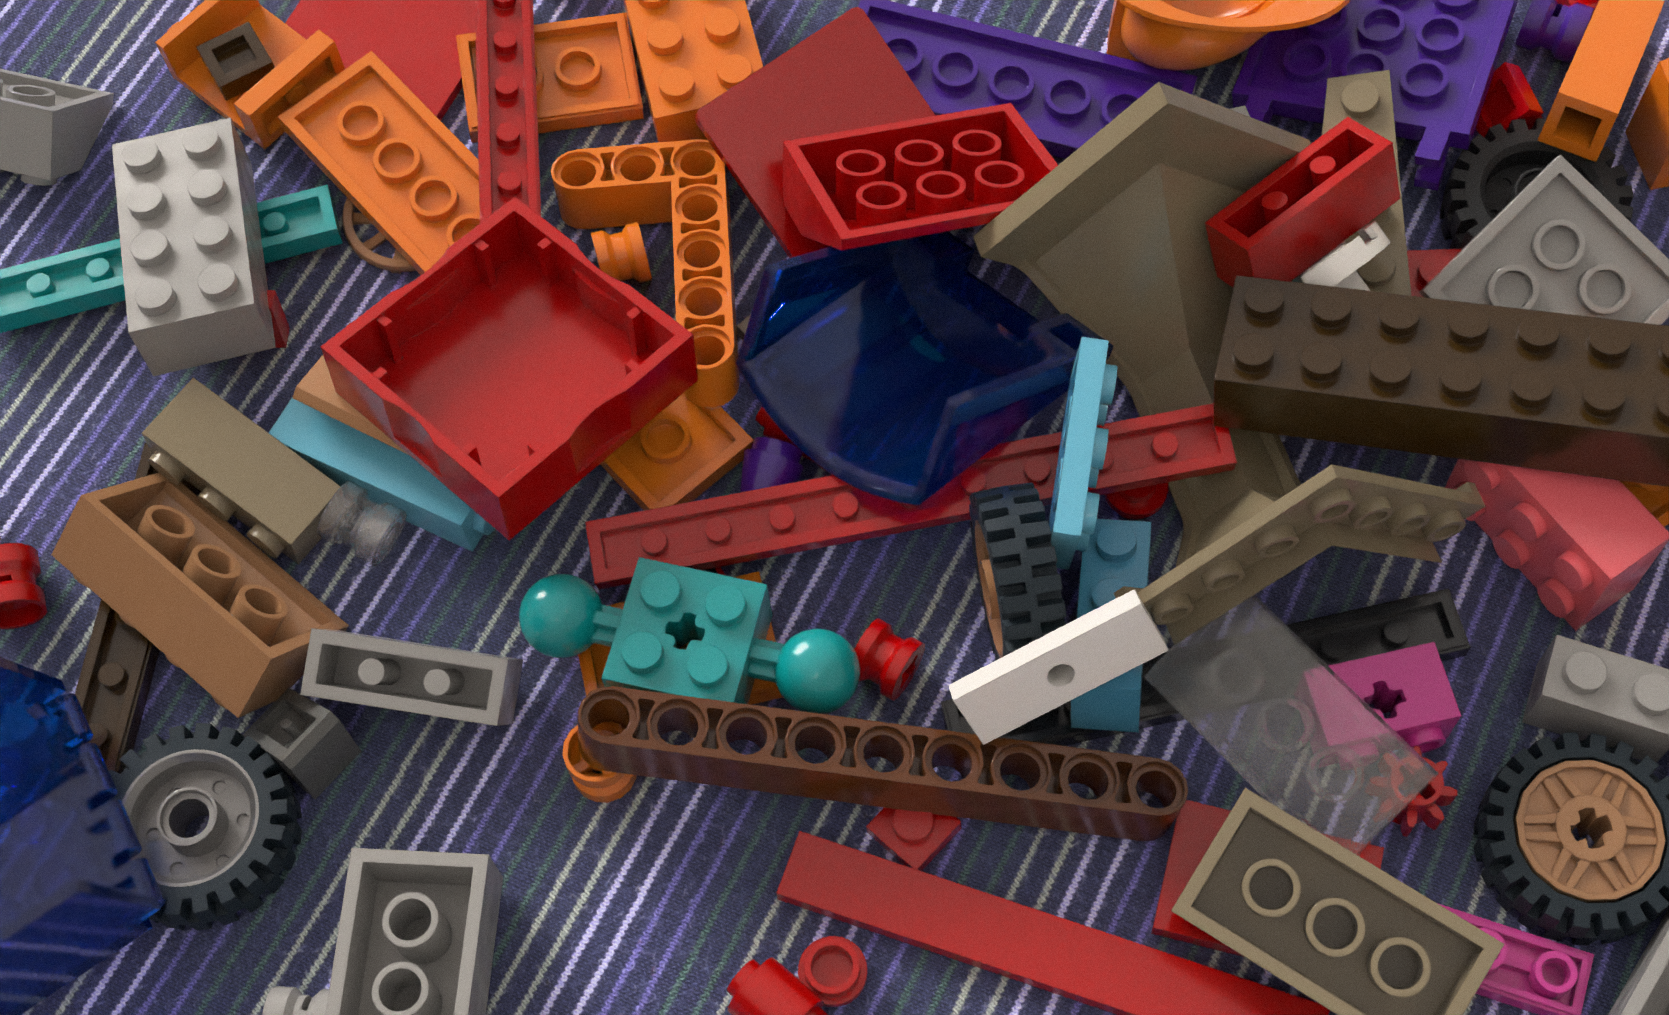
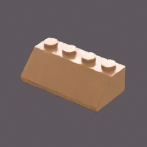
(194, 589)

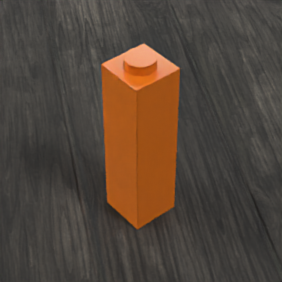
(1600, 76)

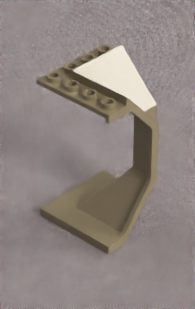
(1129, 255)

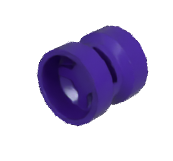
(1554, 28)

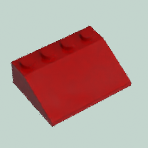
(911, 176)

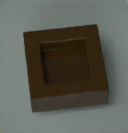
(236, 60)

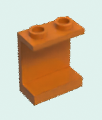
(298, 64)

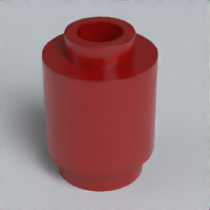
(771, 991)

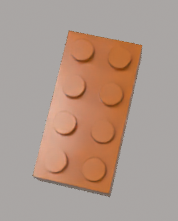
(690, 57)

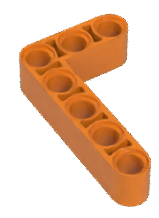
(678, 185)

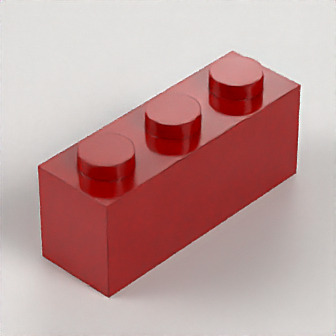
(1305, 206)

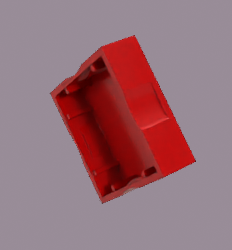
(512, 366)

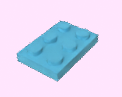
(1081, 450)

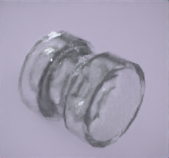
(361, 523)

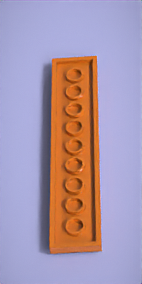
(424, 197)

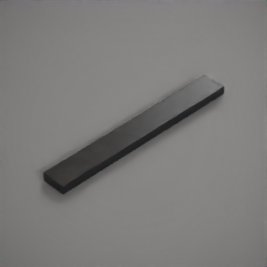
(1331, 637)

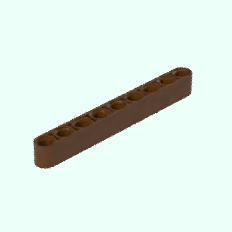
(910, 749)

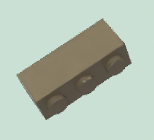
(240, 471)

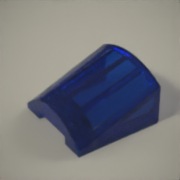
(900, 362)

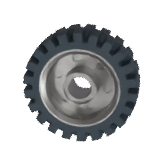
(247, 828)

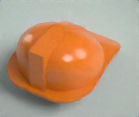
(1203, 32)

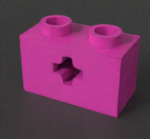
(1411, 688)

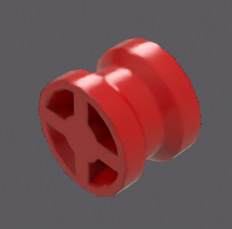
(888, 658)

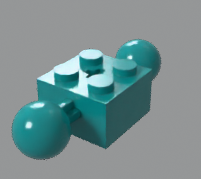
(679, 605)

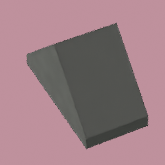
(304, 741)

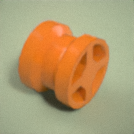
(622, 254)

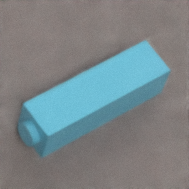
(382, 470)

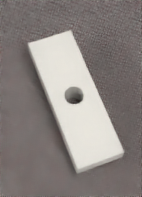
(1058, 667)

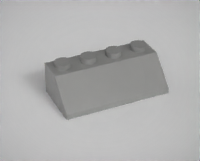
(47, 126)

